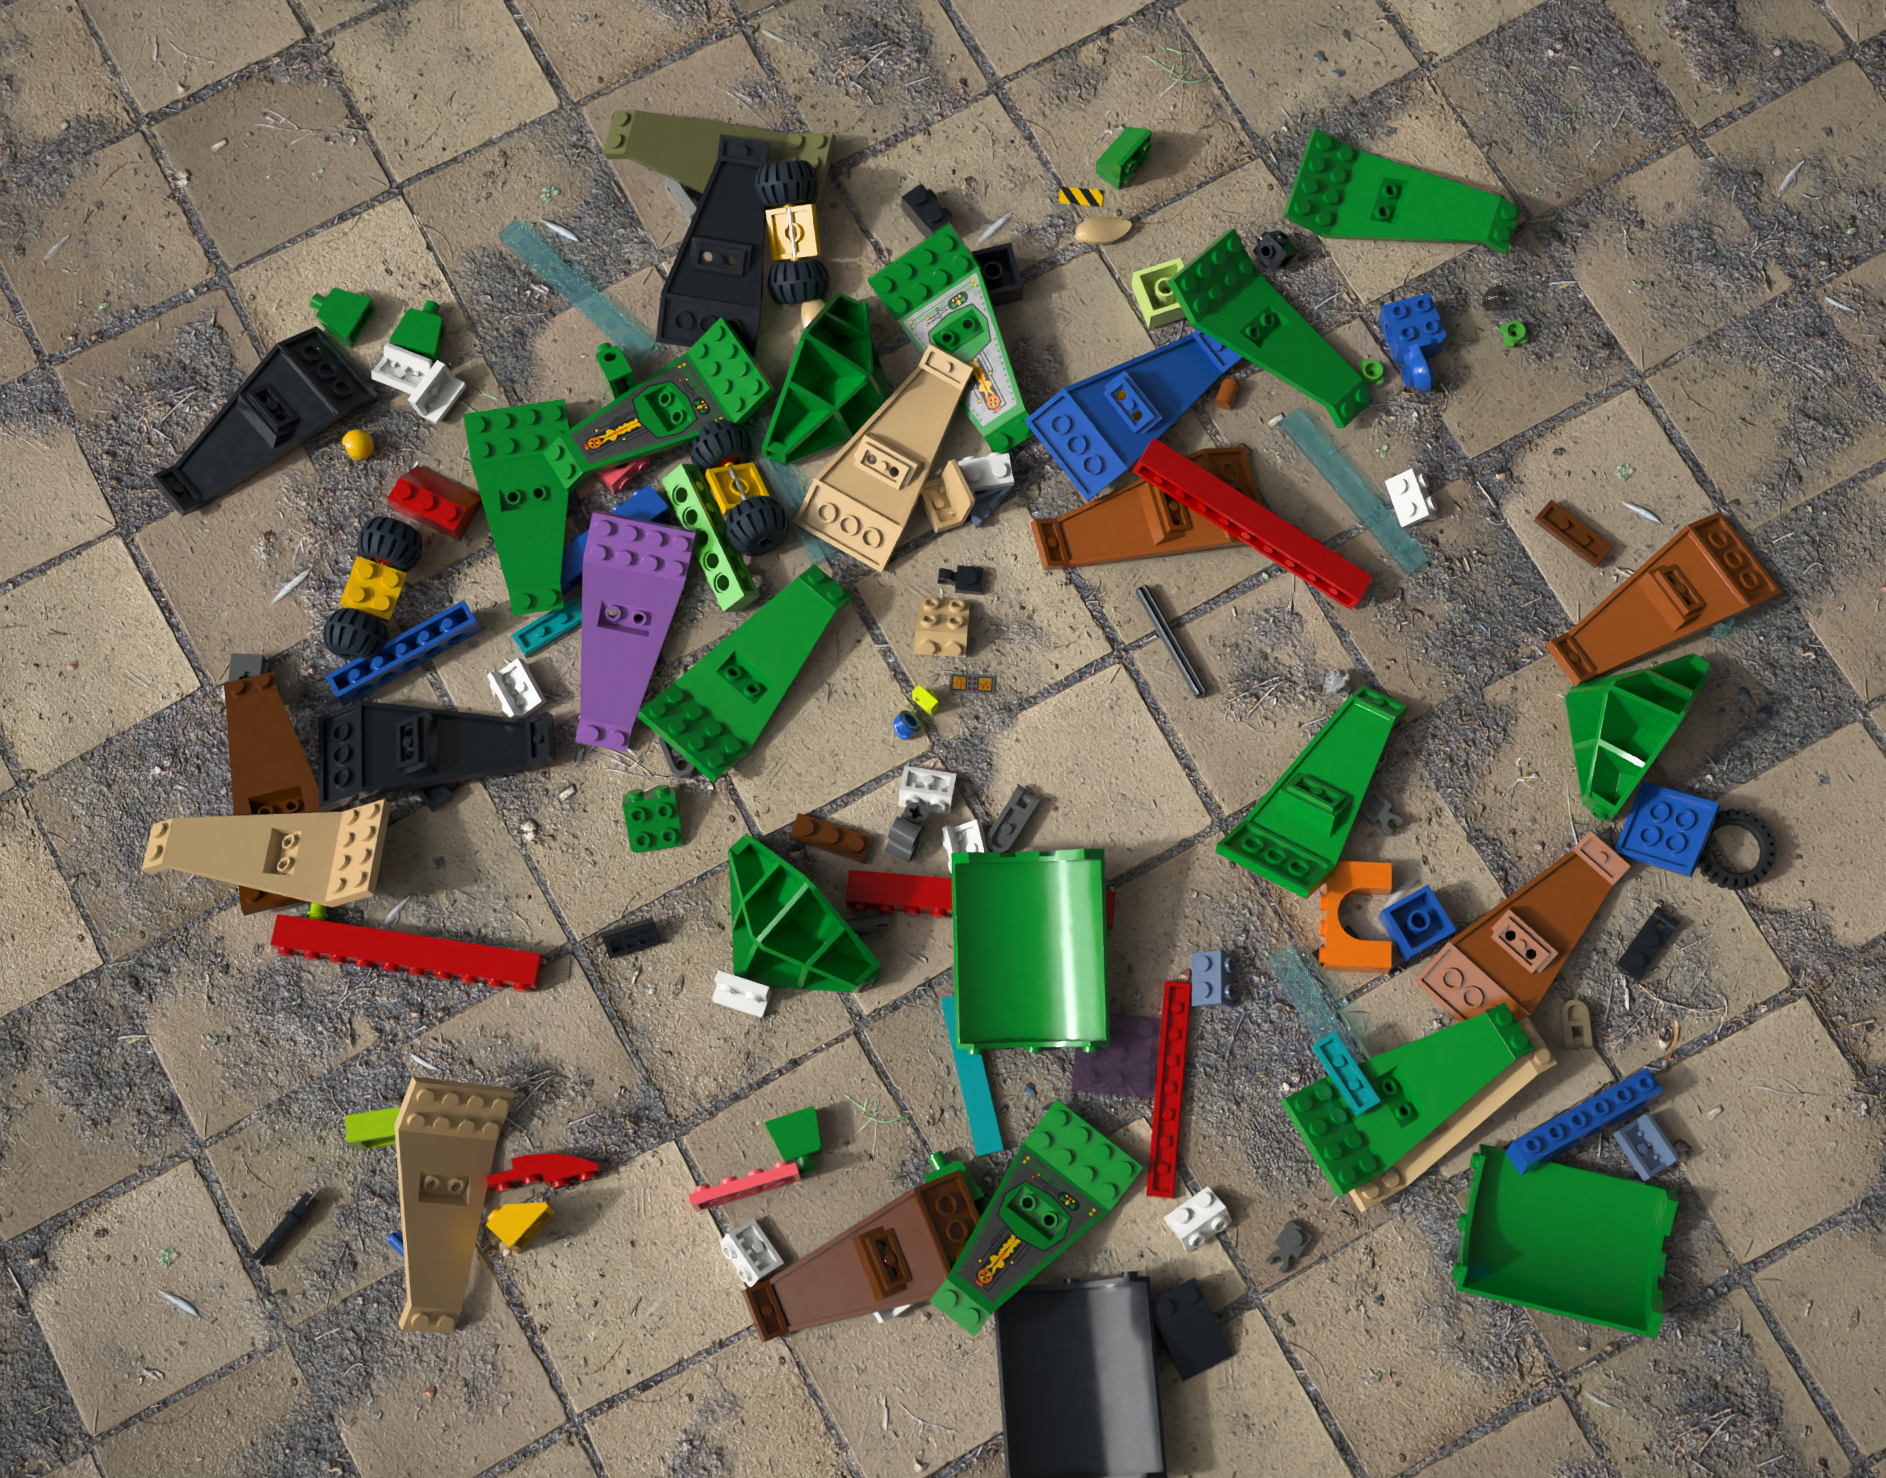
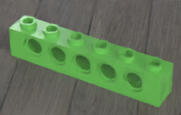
(717, 556)

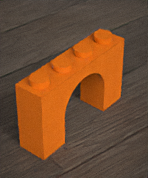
(1341, 950)

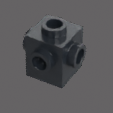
(1274, 250)

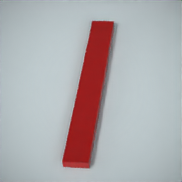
(1168, 1090)

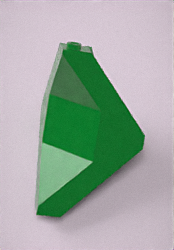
(829, 385)
(1624, 724)
(788, 929)

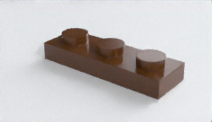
(1573, 534)
(831, 838)

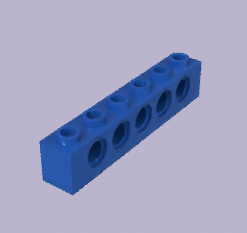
(404, 653)
(1584, 1121)

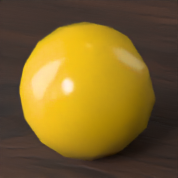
(358, 444)

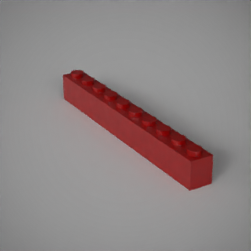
(1252, 523)
(914, 894)
(407, 952)

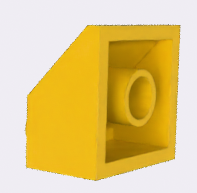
(519, 1222)

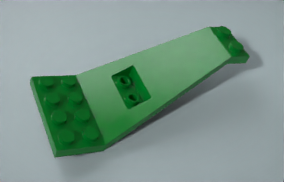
(1345, 188)
(1232, 300)
(527, 533)
(714, 714)
(1424, 1081)

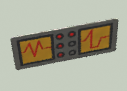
(972, 683)

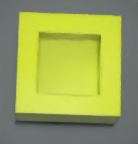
(925, 699)

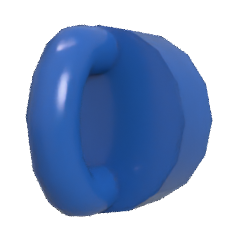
(906, 725)

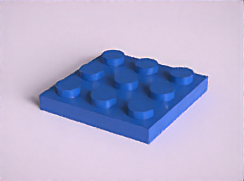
(1667, 829)

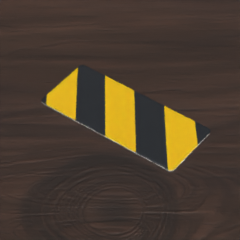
(1081, 196)

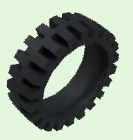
(1766, 854)

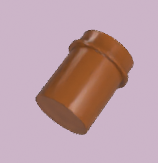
(1227, 393)

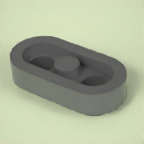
(674, 759)

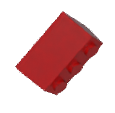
(434, 502)

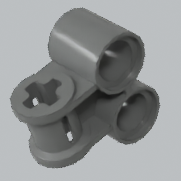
(907, 831)

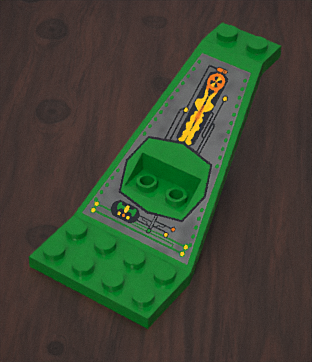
(932, 295)
(702, 385)
(1067, 1174)

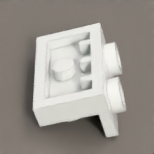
(927, 787)
(741, 994)
(750, 1252)

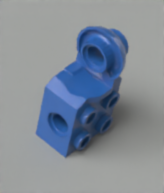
(1413, 336)

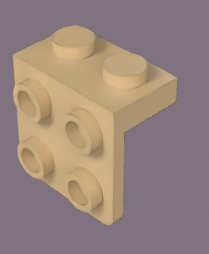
(947, 498)
(942, 627)

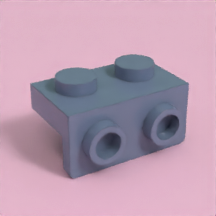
(1212, 979)
(1646, 1146)

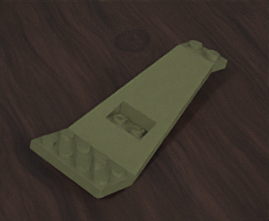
(689, 147)

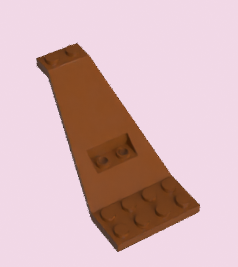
(1139, 519)
(1680, 591)
(1547, 915)

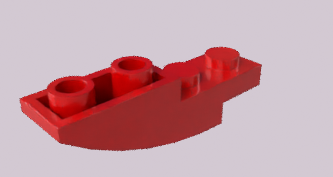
(554, 1168)

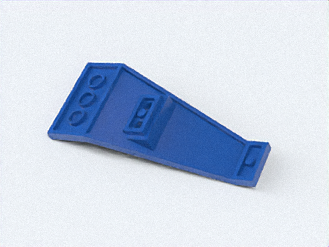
(1096, 433)

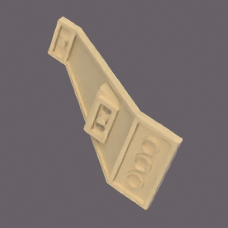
(862, 502)
(294, 855)
(1458, 1124)
(447, 1137)

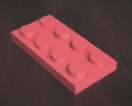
(734, 1189)

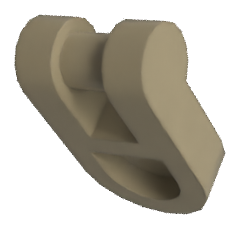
(1575, 1015)

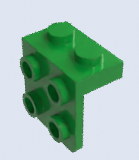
(652, 819)

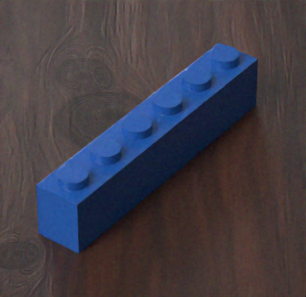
(643, 505)

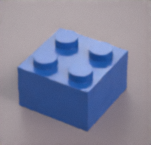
(1417, 923)

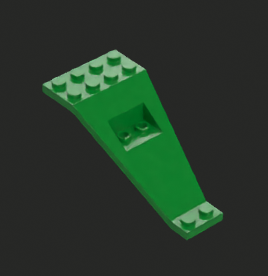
(1311, 809)

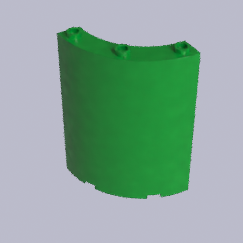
(1030, 950)
(1565, 1241)

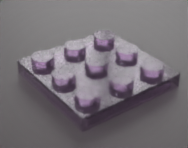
(1124, 1066)

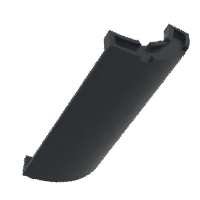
(1080, 1380)

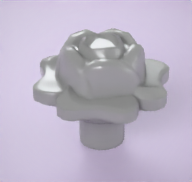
(1337, 681)

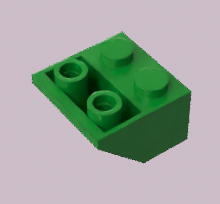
(1125, 156)

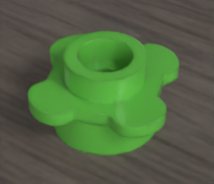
(1516, 327)
(1374, 366)

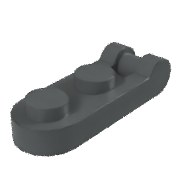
(1012, 821)

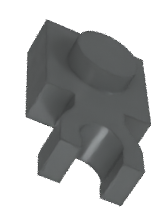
(1376, 809)
(1290, 1243)

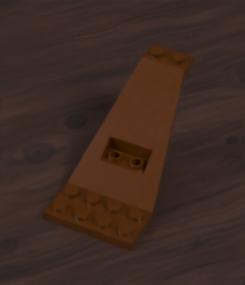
(265, 765)
(849, 1274)

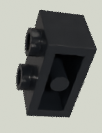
(924, 210)

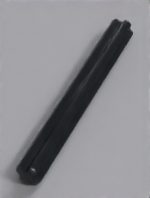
(1171, 641)

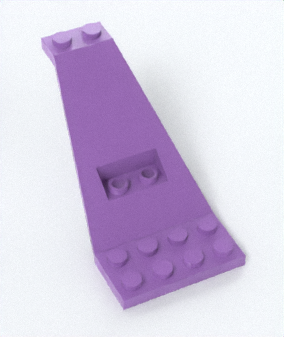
(636, 571)

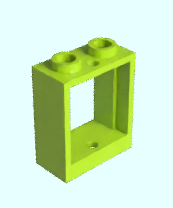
(371, 1129)

